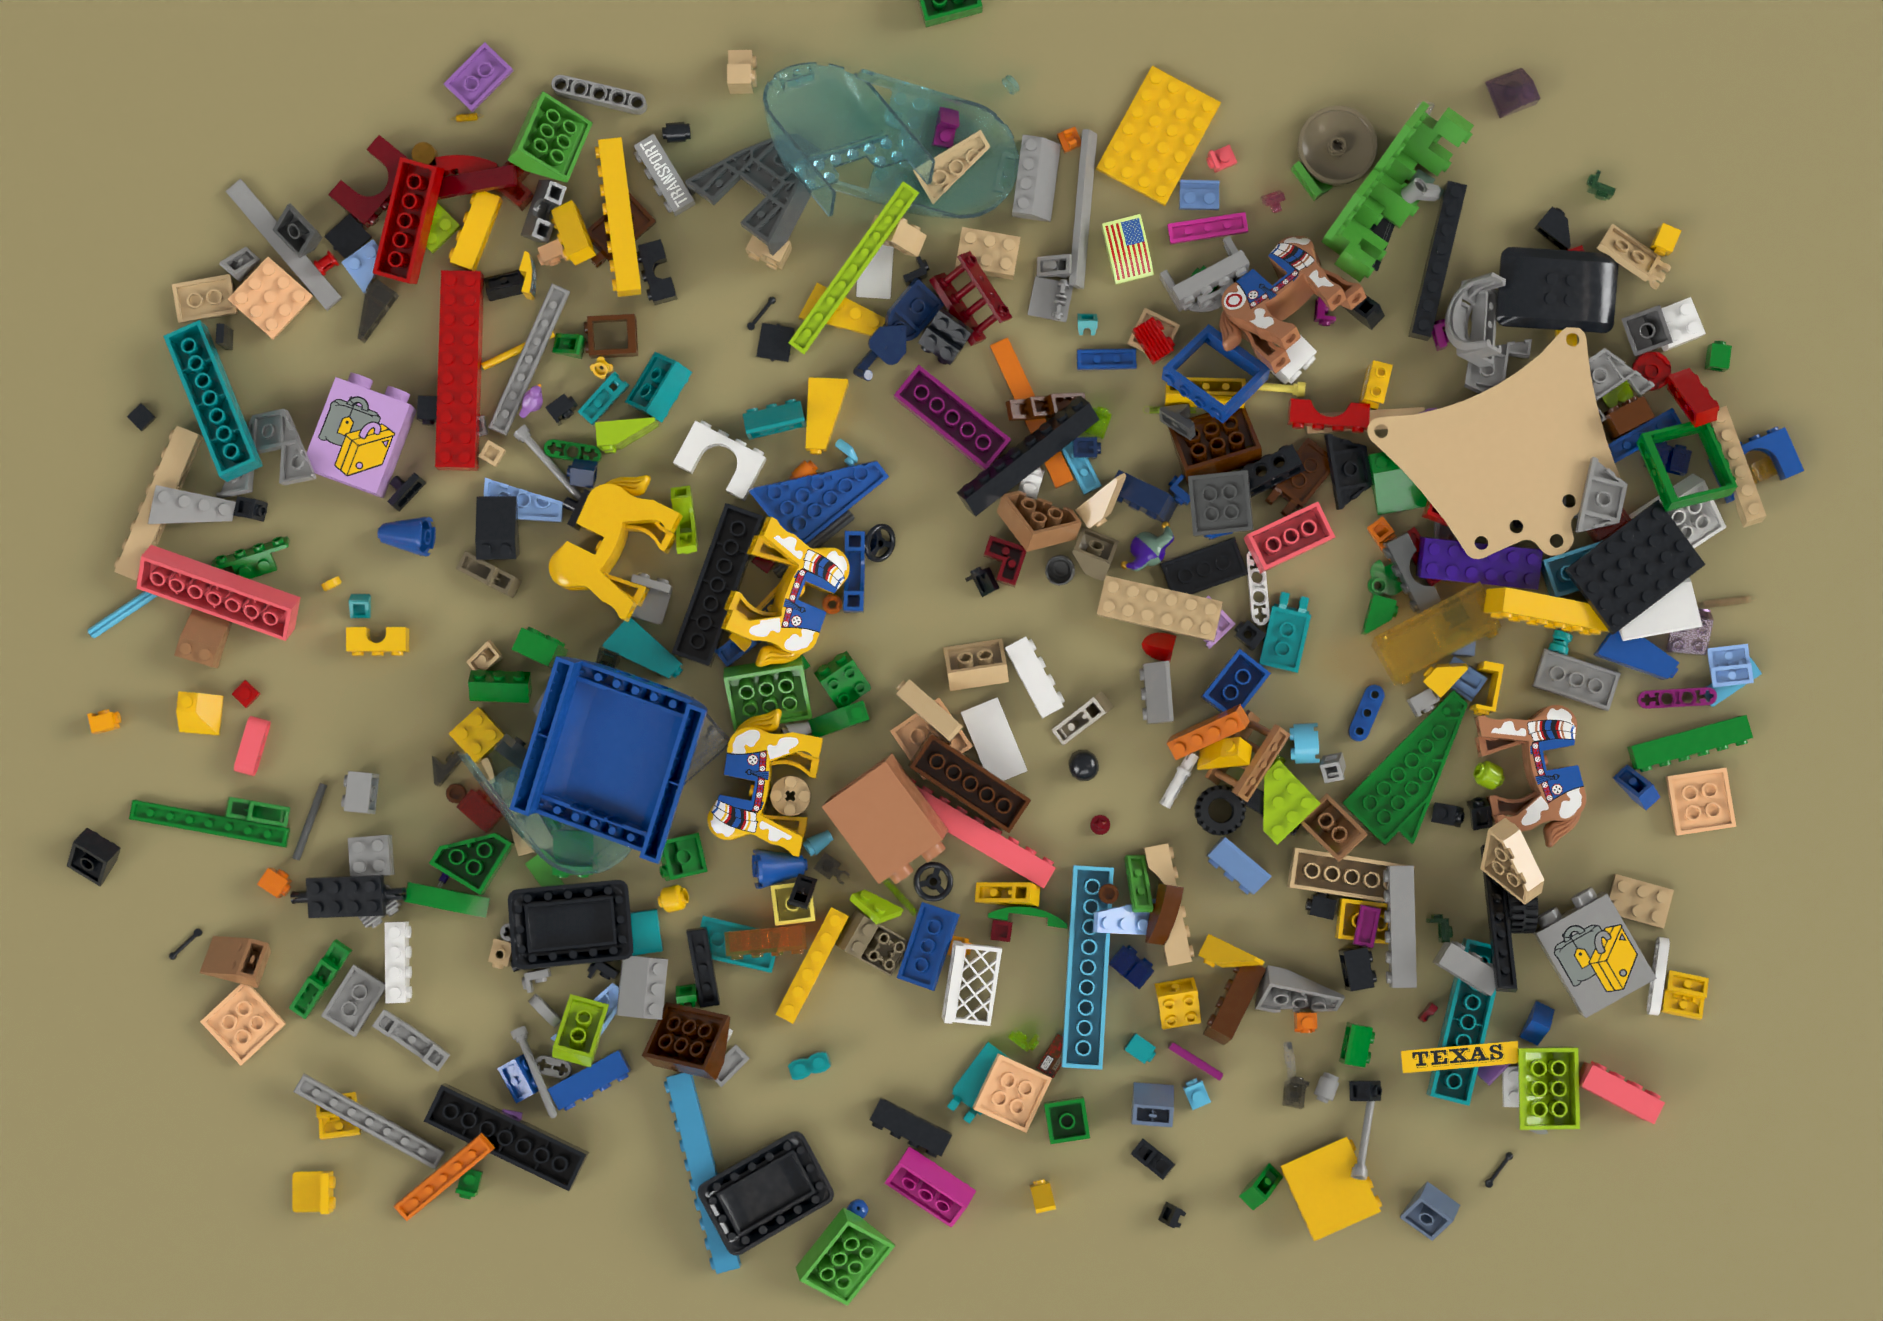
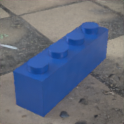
(590, 1079)

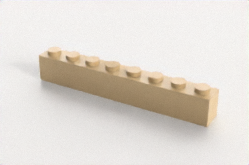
(171, 473)

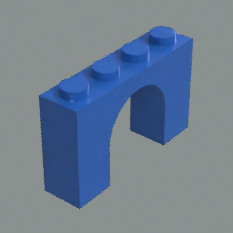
(1779, 448)

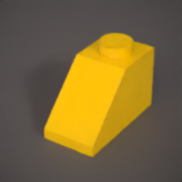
(1443, 676)
(1042, 1196)

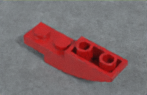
(463, 164)

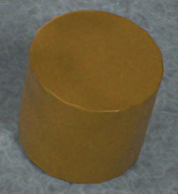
(424, 153)

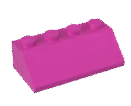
(930, 1187)

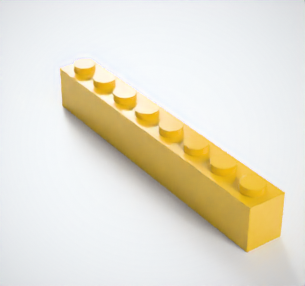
(619, 217)

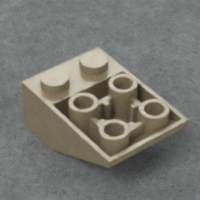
(872, 943)

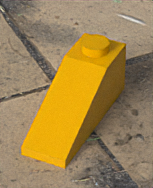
(1225, 753)
(1008, 893)
(1226, 955)

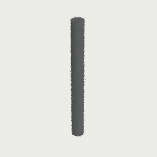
(309, 821)

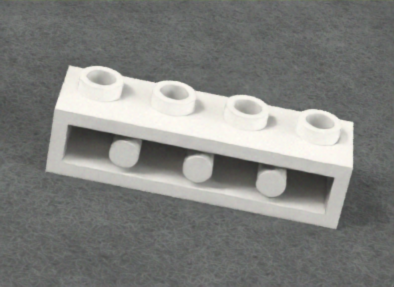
(397, 962)

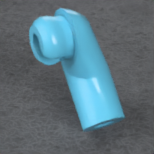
(848, 450)

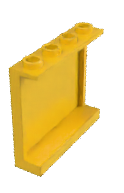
(1327, 1192)

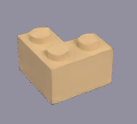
(740, 72)
(905, 238)
(759, 251)

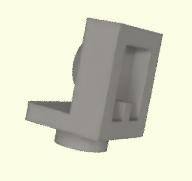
(538, 976)

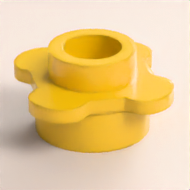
(601, 373)

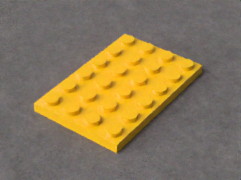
(1158, 135)

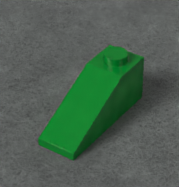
(839, 719)

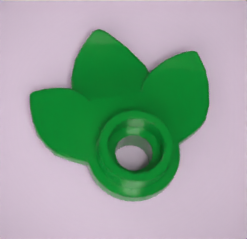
(1385, 577)

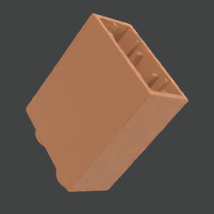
(887, 821)

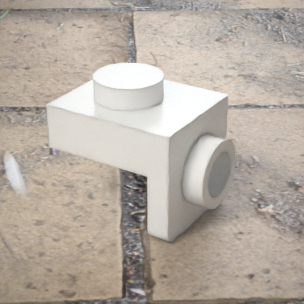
(1032, 483)

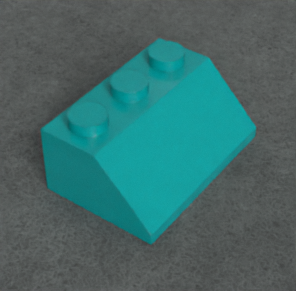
(658, 386)
(774, 419)

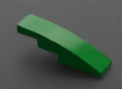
(447, 899)
(320, 979)

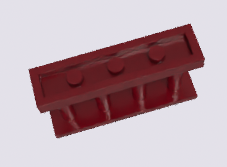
(955, 304)

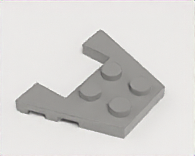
(1610, 372)
(1484, 378)

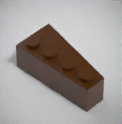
(1234, 1003)

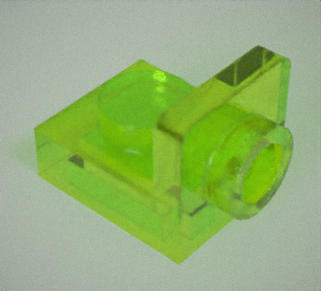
(1100, 427)
(1019, 1038)

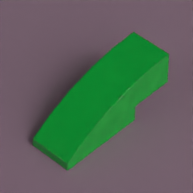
(257, 811)

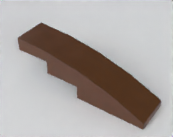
(1040, 406)

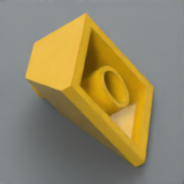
(199, 713)

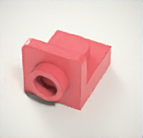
(1221, 158)

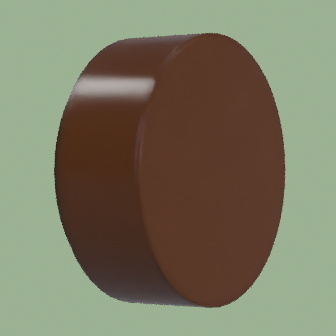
(456, 793)
(1108, 893)

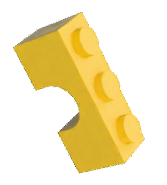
(395, 641)

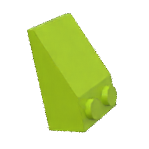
(621, 433)
(580, 1030)

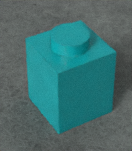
(1140, 1048)

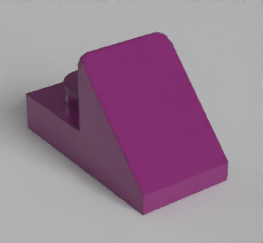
(945, 127)

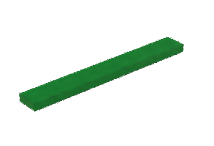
(209, 823)

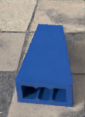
(1638, 655)

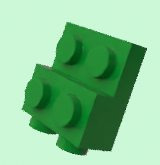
(682, 857)

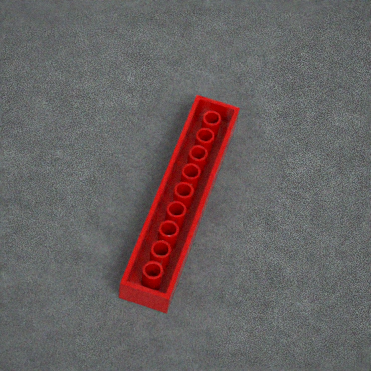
(459, 370)

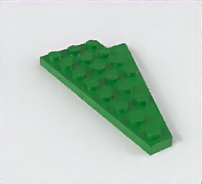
(1403, 784)

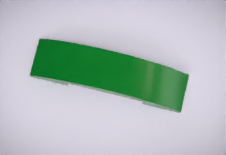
(1052, 920)

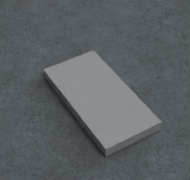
(1576, 679)

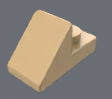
(485, 657)

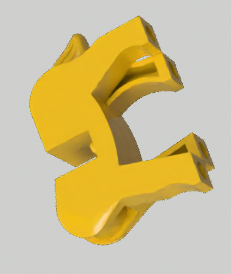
(611, 514)

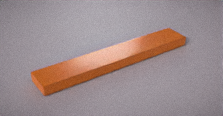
(444, 1176)

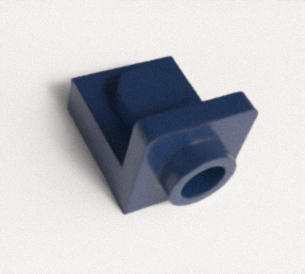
(1086, 447)

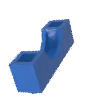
(855, 582)

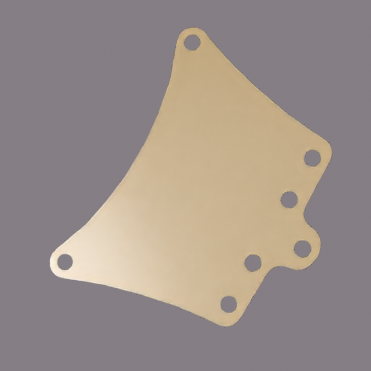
(1508, 452)

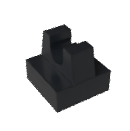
(1170, 1215)

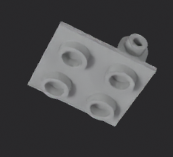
(1050, 299)

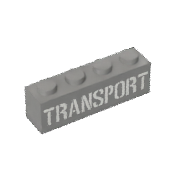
(664, 175)

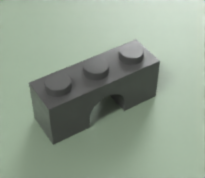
(546, 197)

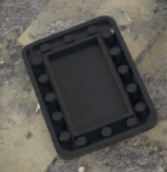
(1557, 289)
(570, 924)
(765, 1193)

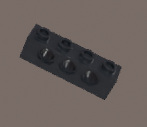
(1274, 474)

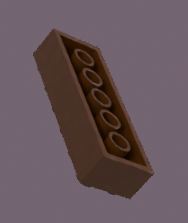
(969, 782)

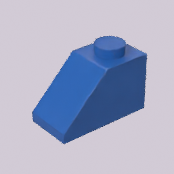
(1637, 787)

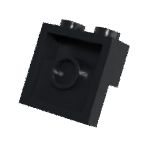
(945, 337)

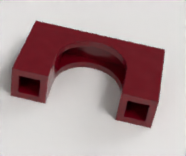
(368, 208)

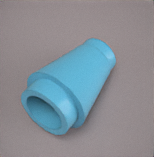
(817, 843)

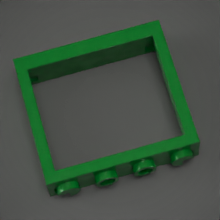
(1658, 473)

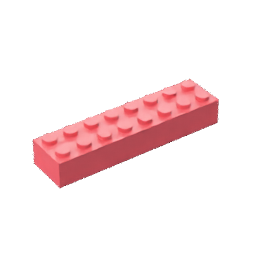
(218, 592)

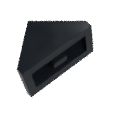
(802, 891)

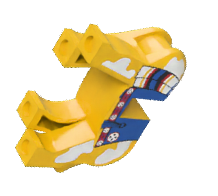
(791, 624)
(751, 758)

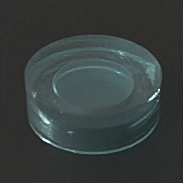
(1010, 84)

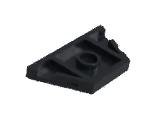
(1348, 469)

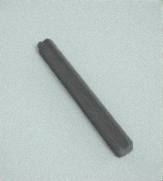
(821, 538)

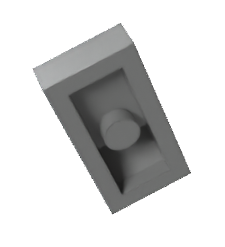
(1054, 266)

